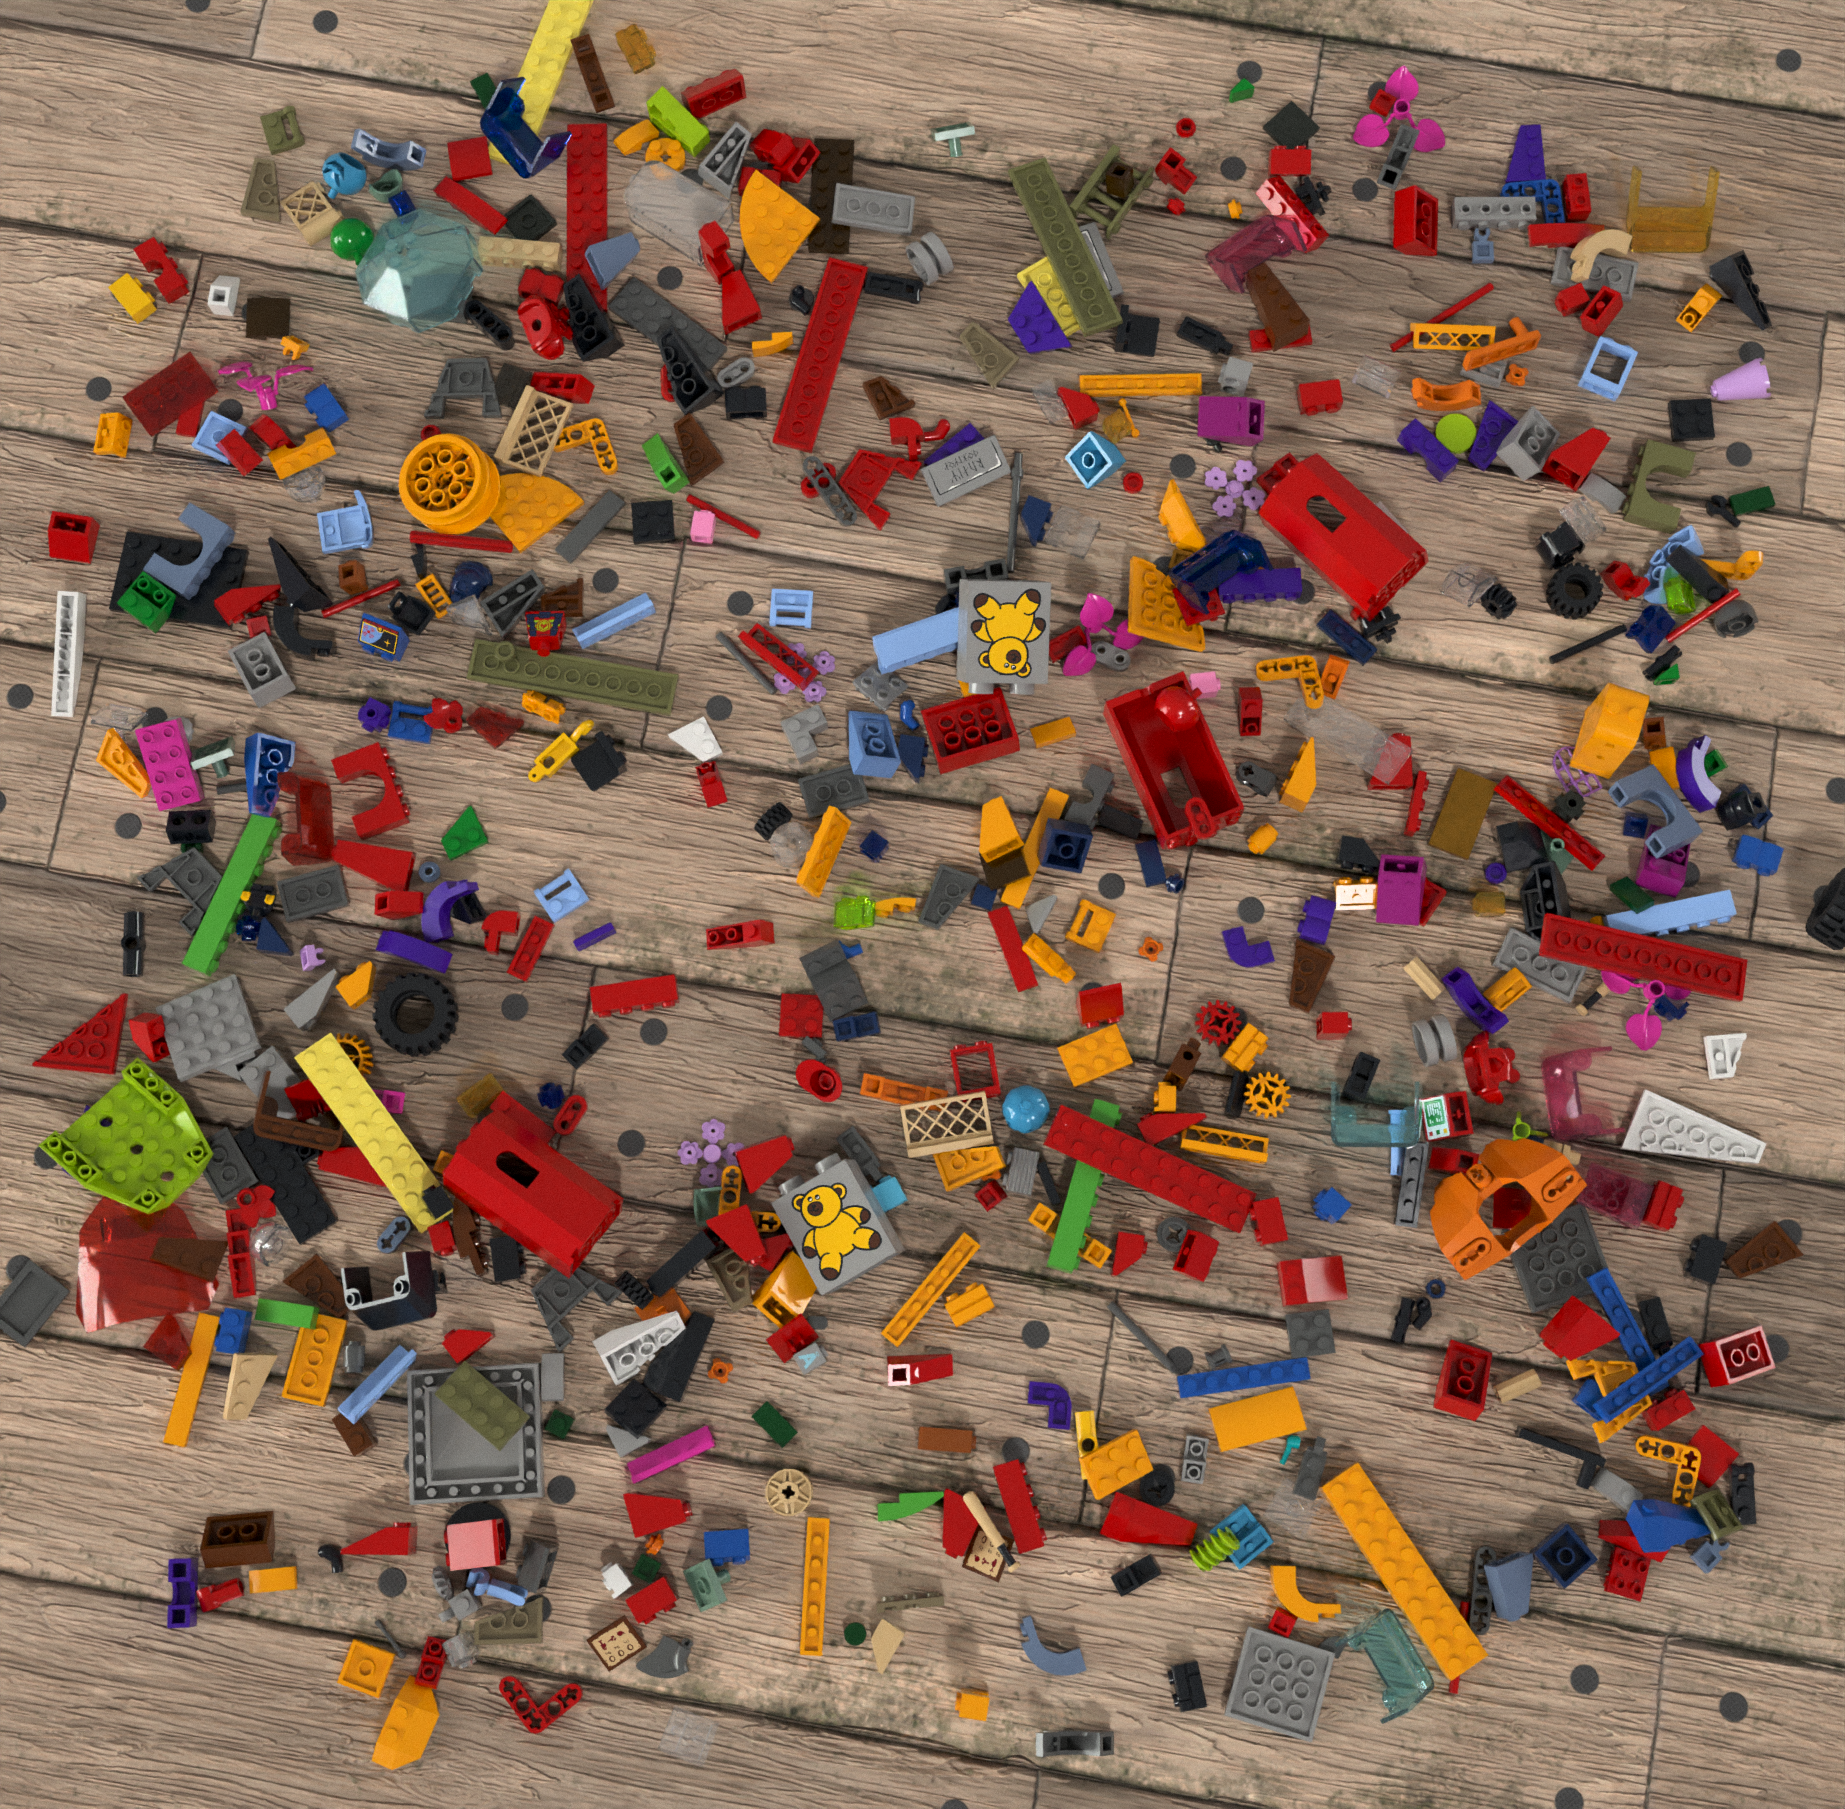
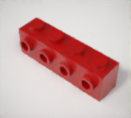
(1285, 204)
(634, 995)
(1018, 1506)

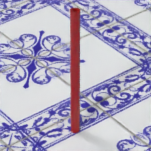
(1445, 314)

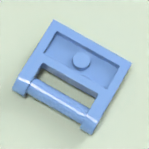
(791, 601)
(565, 901)

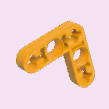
(588, 435)
(1740, 570)
(1302, 673)
(725, 1207)
(1678, 1458)

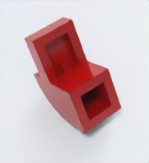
(1171, 171)
(907, 431)
(270, 433)
(1622, 581)
(500, 924)

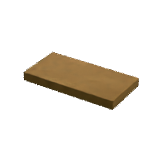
(1462, 814)

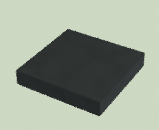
(1291, 127)
(529, 220)

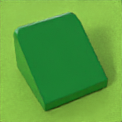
(1241, 91)
(1668, 677)
(1714, 763)

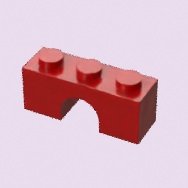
(169, 282)

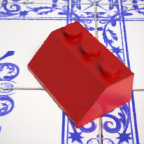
(714, 93)
(1415, 222)

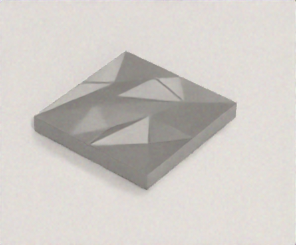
(458, 1464)

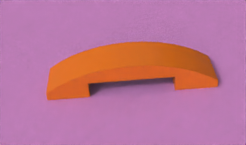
(899, 1092)

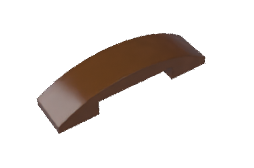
(592, 73)

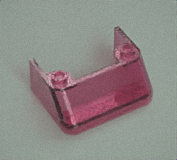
(1252, 247)
(1563, 1096)

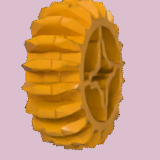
(363, 1056)

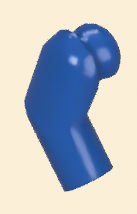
(906, 715)
(851, 951)

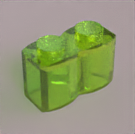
(1679, 596)
(854, 913)

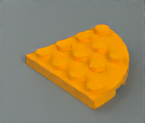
(772, 225)
(532, 507)
(1155, 611)

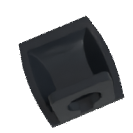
(411, 613)
(1739, 810)

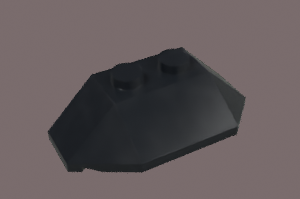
(1543, 893)

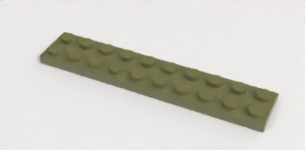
(1065, 247)
(576, 678)

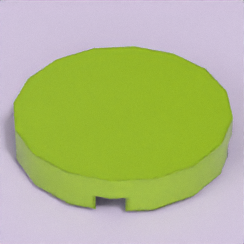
(1456, 433)

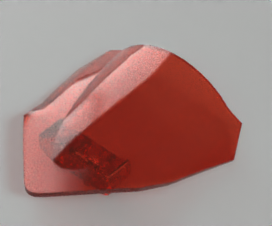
(119, 1278)

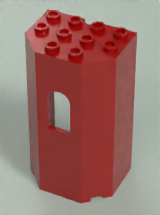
(1363, 557)
(1154, 749)
(553, 1217)

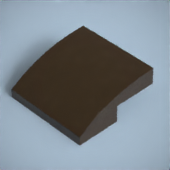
(267, 318)
(1005, 869)

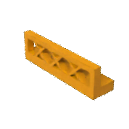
(1451, 328)
(1225, 1151)

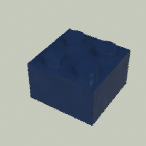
(1064, 845)
(1563, 1555)

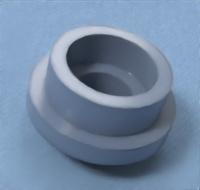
(432, 877)

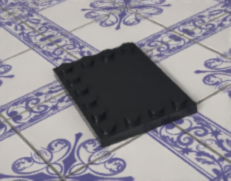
(200, 609)

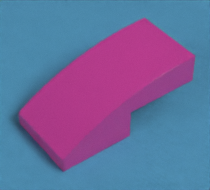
(391, 1100)

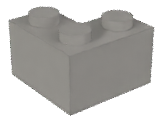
(800, 730)

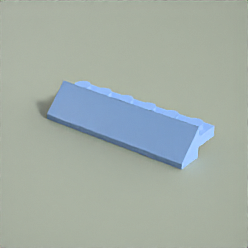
(917, 641)

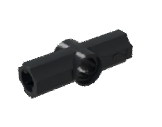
(133, 931)

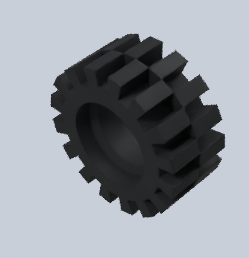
(772, 820)
(634, 1290)

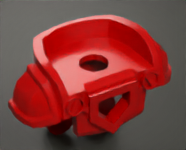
(548, 339)
(1487, 1068)

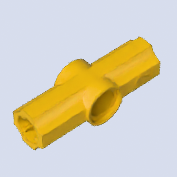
(1085, 1429)

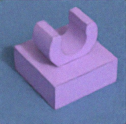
(309, 959)

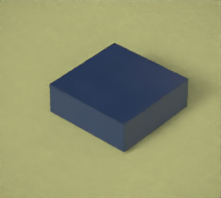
(984, 897)

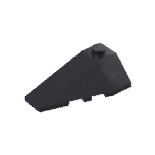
(296, 582)
(676, 1363)

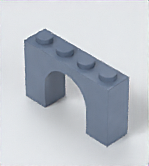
(187, 578)
(1651, 786)

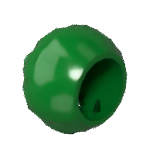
(351, 239)

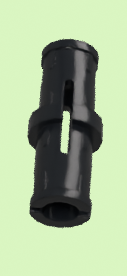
(1662, 663)
(1402, 1320)

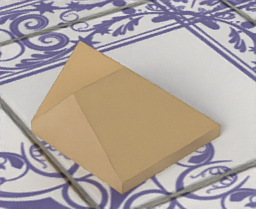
(885, 1642)

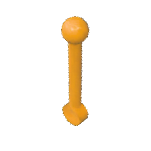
(1135, 432)

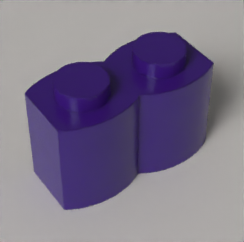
(1317, 919)

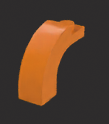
(1446, 397)

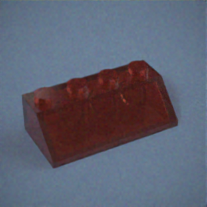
(170, 393)

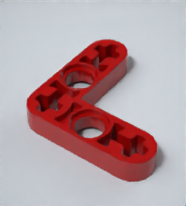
(542, 1711)

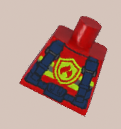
(545, 630)

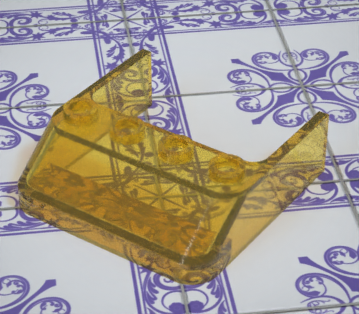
(1670, 228)

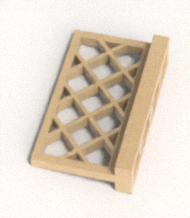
(516, 429)
(950, 1142)

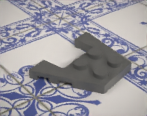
(464, 380)
(194, 878)
(560, 1295)

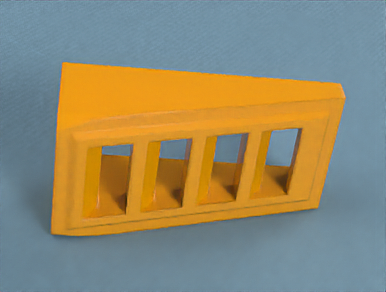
(424, 582)

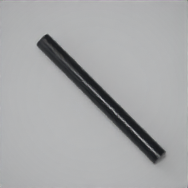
(1587, 644)

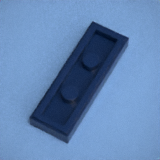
(1346, 637)

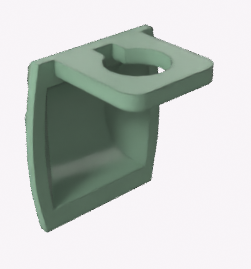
(706, 1204)

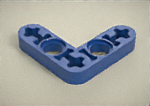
(1541, 194)

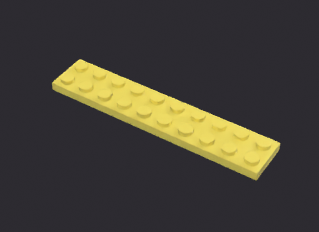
(548, 61)
(370, 1127)

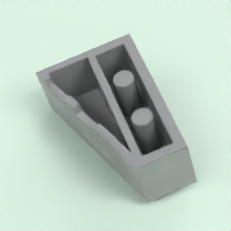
(726, 159)

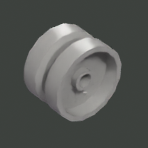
(929, 258)
(1434, 1040)

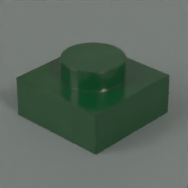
(560, 1424)
(646, 1568)

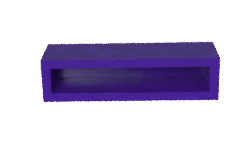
(1261, 585)

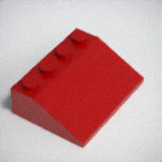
(970, 731)

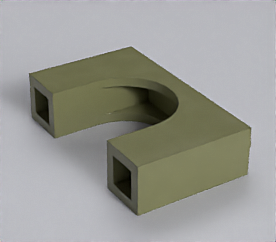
(1641, 507)

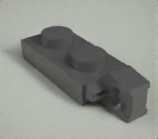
(858, 1149)
(1311, 1470)

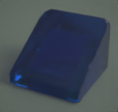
(1635, 824)

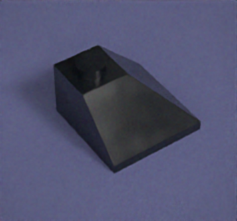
(1521, 845)

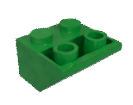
(148, 602)

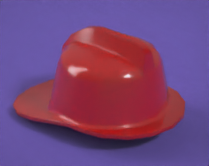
(819, 1080)

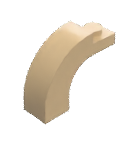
(1610, 242)

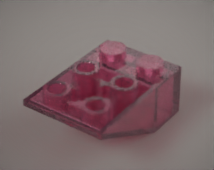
(1615, 1196)

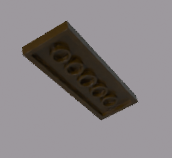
(830, 167)

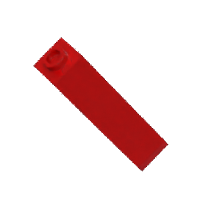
(379, 864)
(349, 1163)

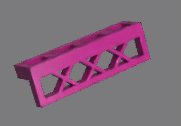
(671, 1454)

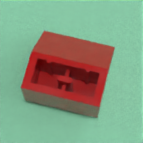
(72, 537)

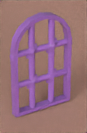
(1572, 781)

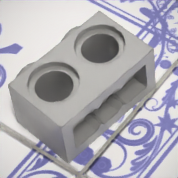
(1235, 376)

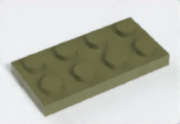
(482, 1405)

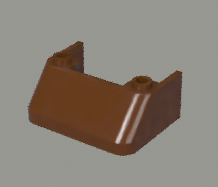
(267, 1125)

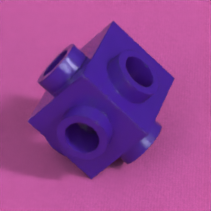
(374, 716)

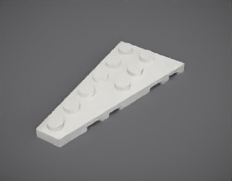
(1676, 1130)

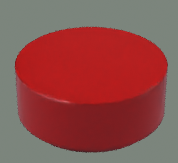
(1133, 483)

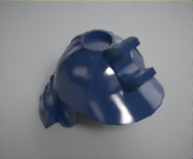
(468, 580)

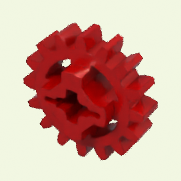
(1221, 1032)

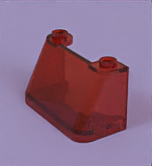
(314, 817)

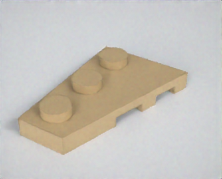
(246, 1382)

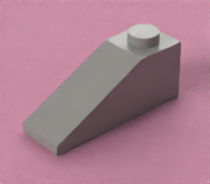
(310, 1005)

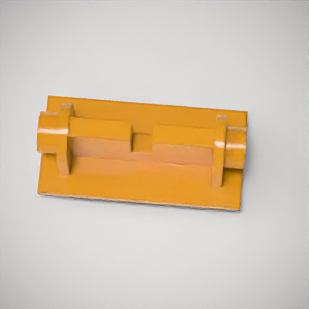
(535, 702)

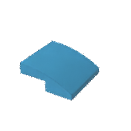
(1248, 1531)

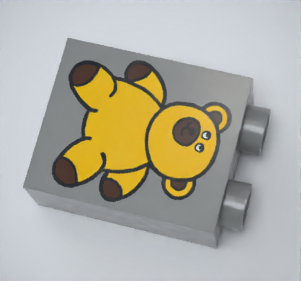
(1003, 634)
(836, 1224)

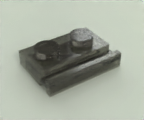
(511, 385)

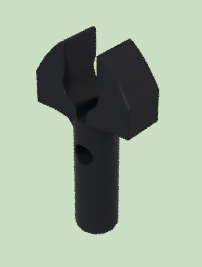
(1721, 510)

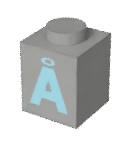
(811, 1358)

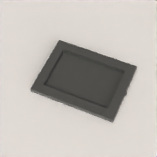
(29, 1302)

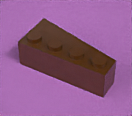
(1276, 308)

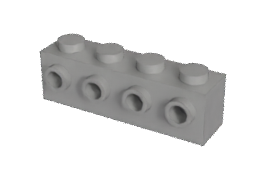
(1493, 212)

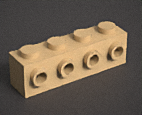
(520, 254)

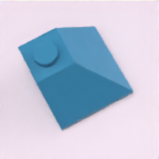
(1094, 459)

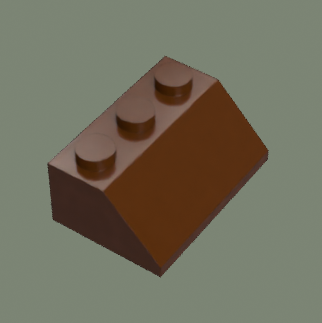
(238, 1539)

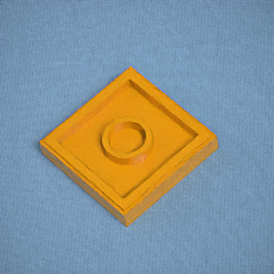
(366, 1668)

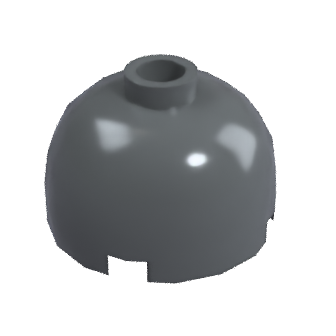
(1735, 618)

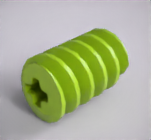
(1215, 1550)

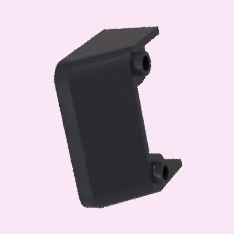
(412, 1299)

